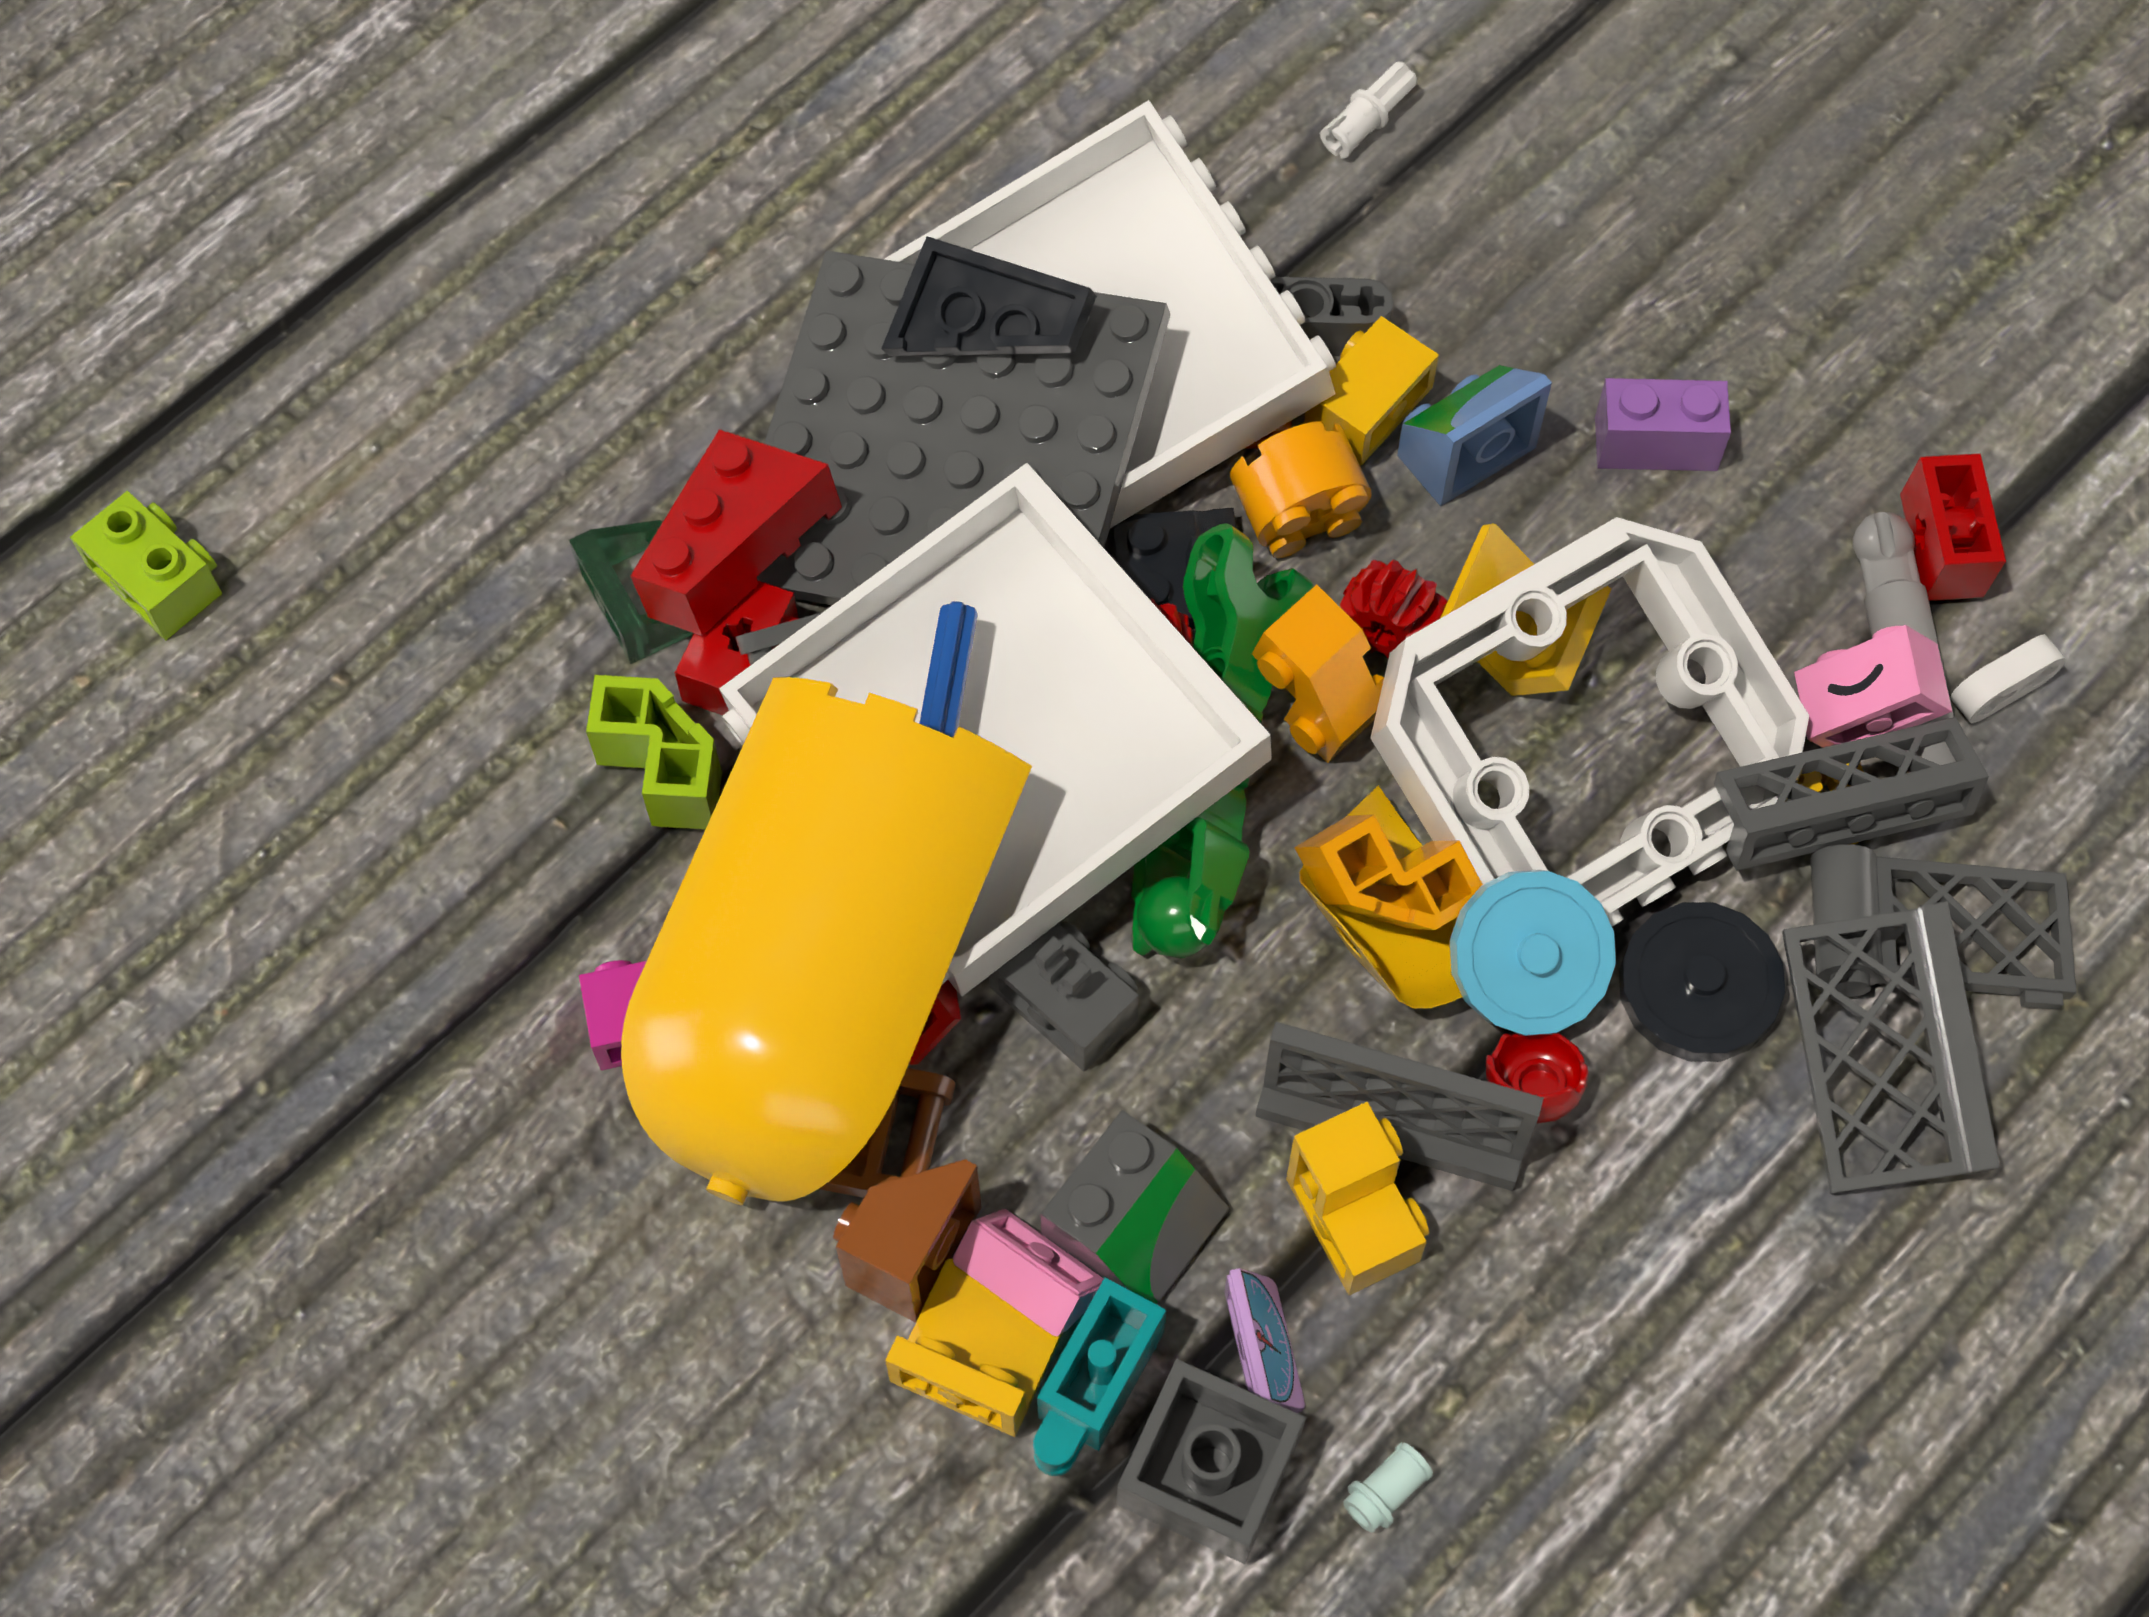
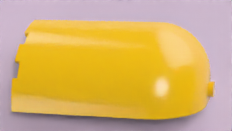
(811, 938)

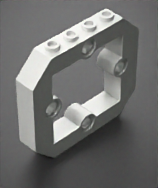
(1695, 620)

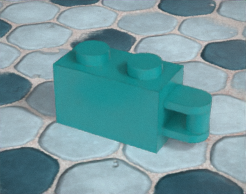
(1095, 1375)

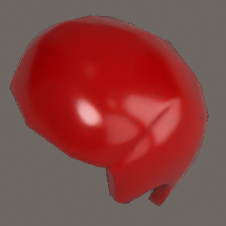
(1542, 1067)

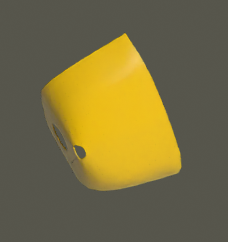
(1405, 961)

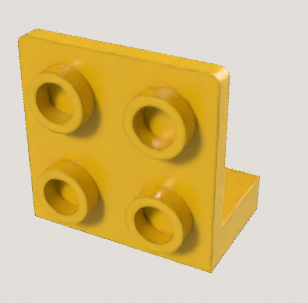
(1494, 561)
(973, 1353)

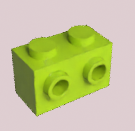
(147, 564)

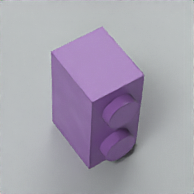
(1662, 424)

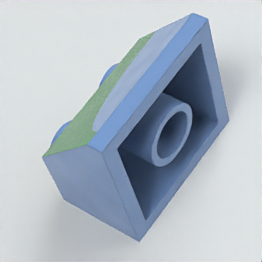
(1474, 430)

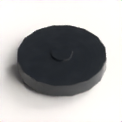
(1701, 981)

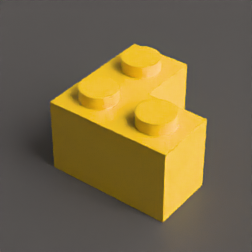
(1349, 1195)

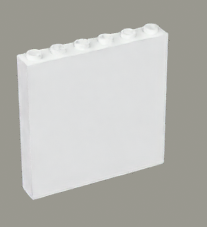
(1143, 225)
(1063, 673)

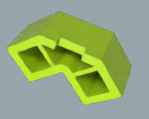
(643, 727)

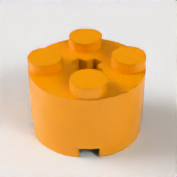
(1302, 487)

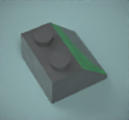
(1134, 1210)

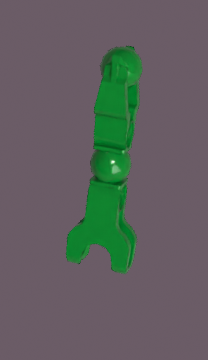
(1229, 616)

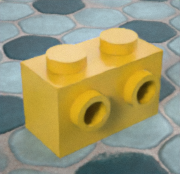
(1376, 385)

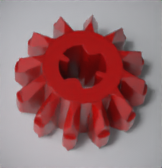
(1391, 604)

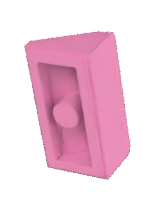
(1027, 1270)

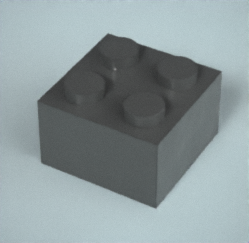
(1210, 1461)

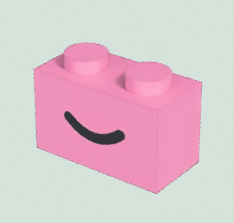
(1873, 687)

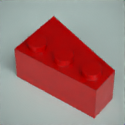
(728, 527)

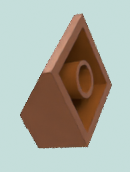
(905, 1233)

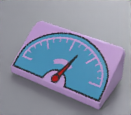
(1263, 1339)

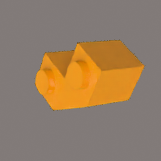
(1320, 661)
(1361, 874)

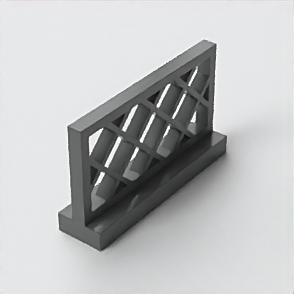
(1948, 1039)
(1437, 1113)

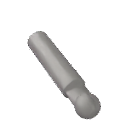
(1895, 593)

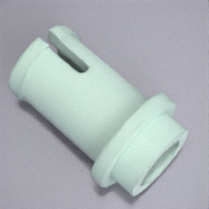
(1387, 1488)

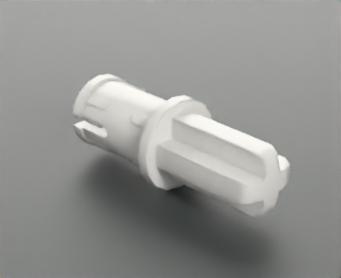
(1367, 110)

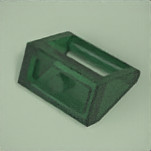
(594, 556)

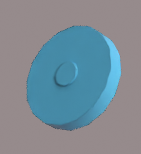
(1532, 952)

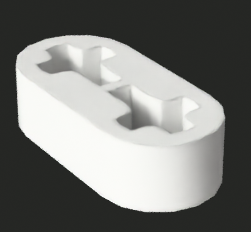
(2008, 678)

